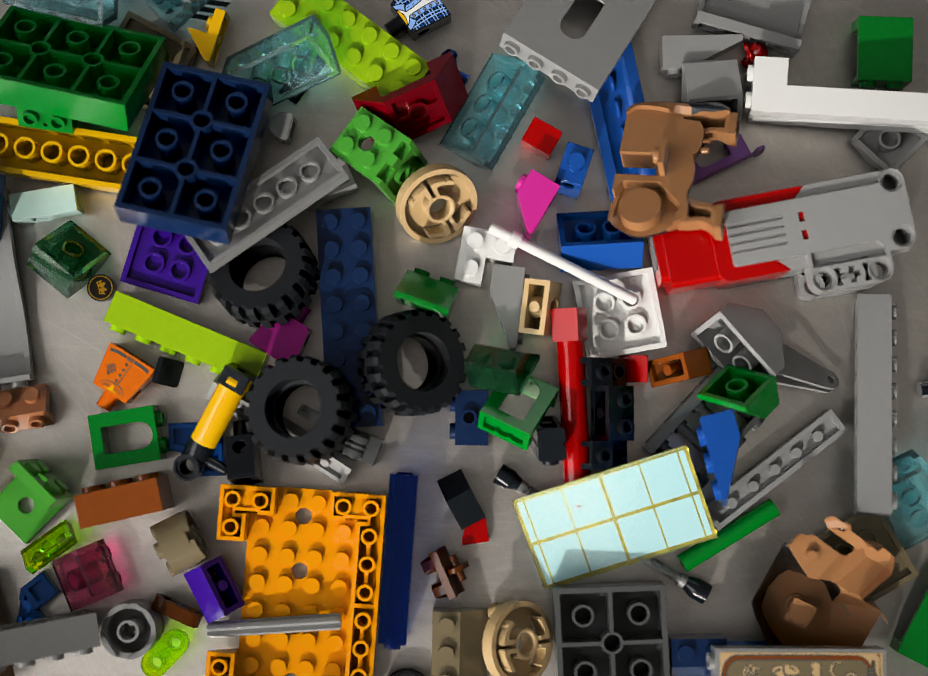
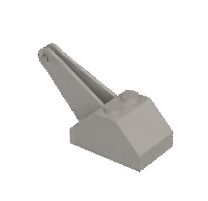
(754, 342)

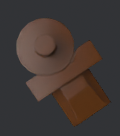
(449, 571)

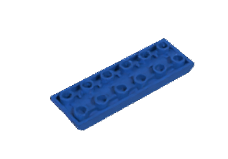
(609, 116)

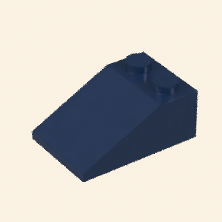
(689, 653)

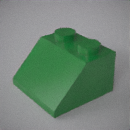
(742, 391)

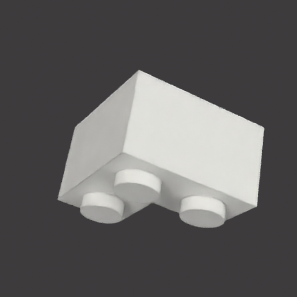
(477, 248)

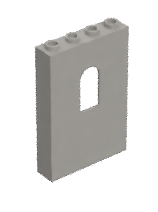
(575, 63)

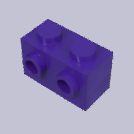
(214, 589)

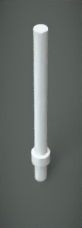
(515, 239)

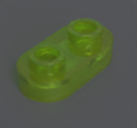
(165, 652)

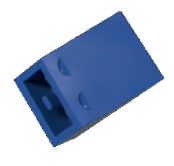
(722, 441)

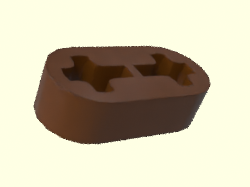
(177, 610)

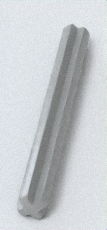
(274, 625)

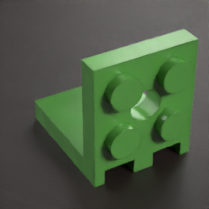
(389, 159)
(43, 488)

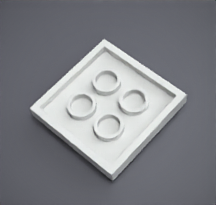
(616, 325)

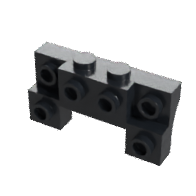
(610, 413)

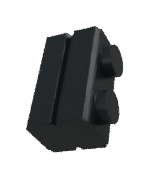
(549, 441)

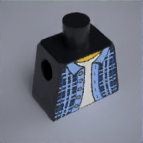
(417, 17)

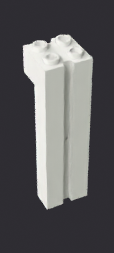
(782, 104)

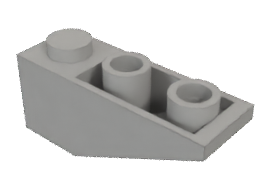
(506, 295)

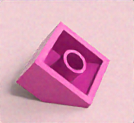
(533, 199)

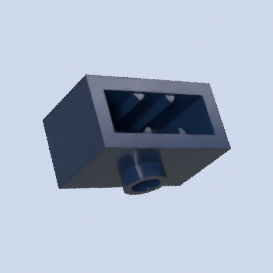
(467, 410)

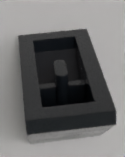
(461, 499)

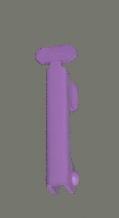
(736, 155)

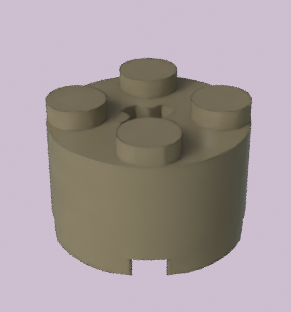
(179, 542)

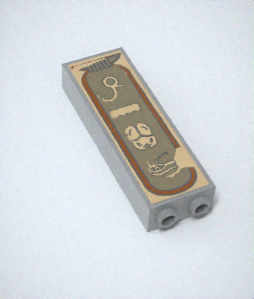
(796, 660)

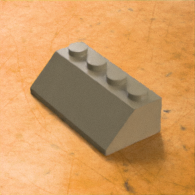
(458, 641)

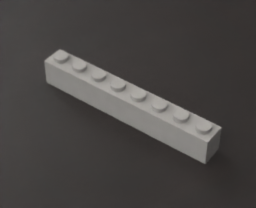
(874, 406)

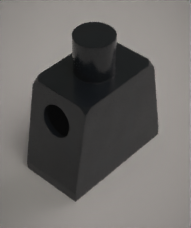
(244, 466)

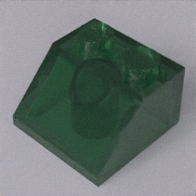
(67, 258)
(499, 368)

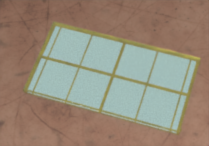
(615, 518)

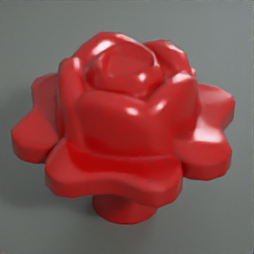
(751, 51)

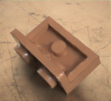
(25, 408)

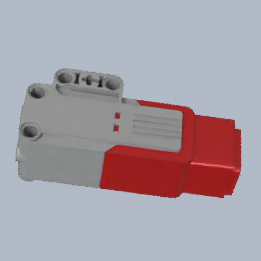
(819, 229)

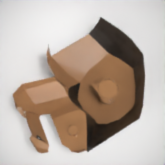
(810, 579)

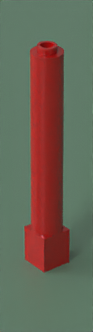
(569, 332)

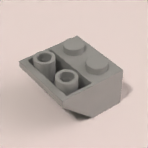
(713, 82)

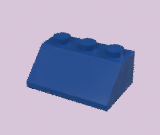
(595, 244)

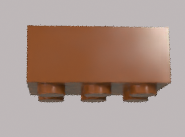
(123, 499)

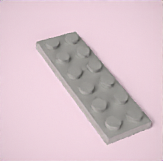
(275, 200)

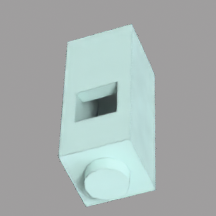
(45, 204)

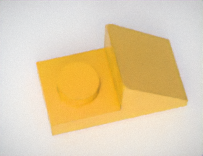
(211, 42)

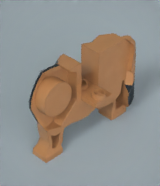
(668, 140)

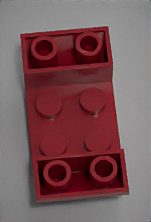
(421, 104)

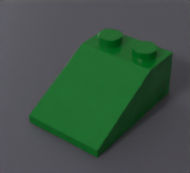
(425, 293)

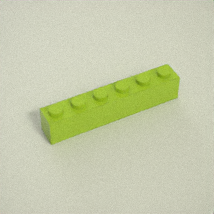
(181, 335)

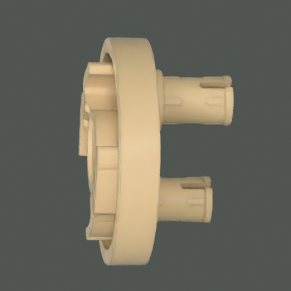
(414, 208)
(502, 634)

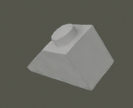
(688, 48)

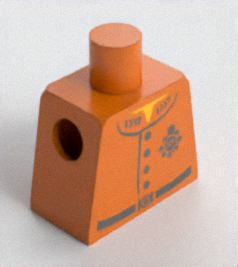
(121, 376)

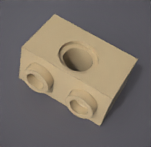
(536, 307)

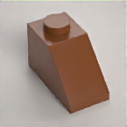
(679, 367)

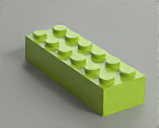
(362, 47)

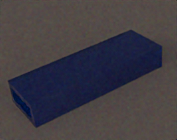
(398, 559)

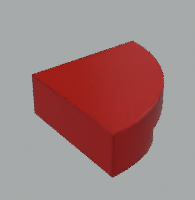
(476, 533)

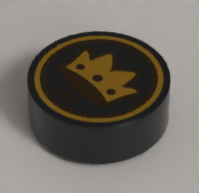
(101, 288)

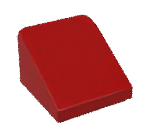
(636, 368)

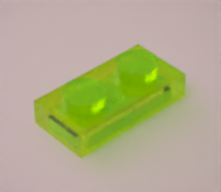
(48, 546)

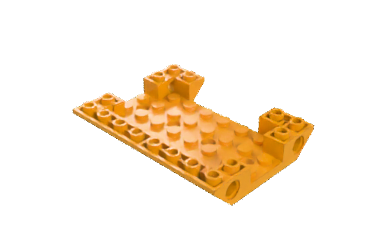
(343, 577)

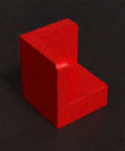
(541, 138)

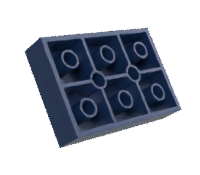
(195, 153)

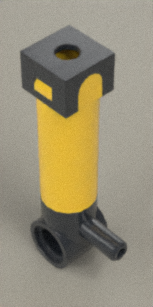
(232, 385)

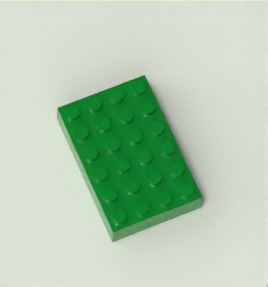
(77, 68)

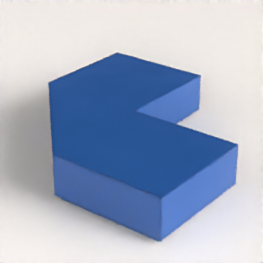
(35, 596)

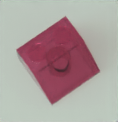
(87, 575)

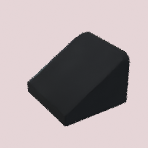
(168, 372)

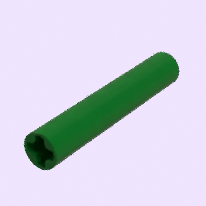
(729, 535)

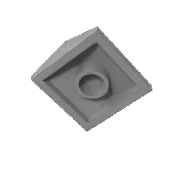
(887, 148)

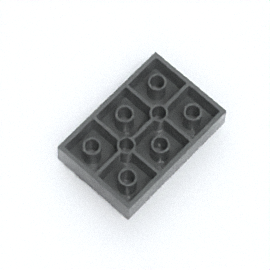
(611, 629)

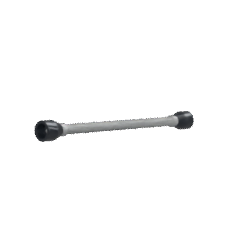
(693, 586)

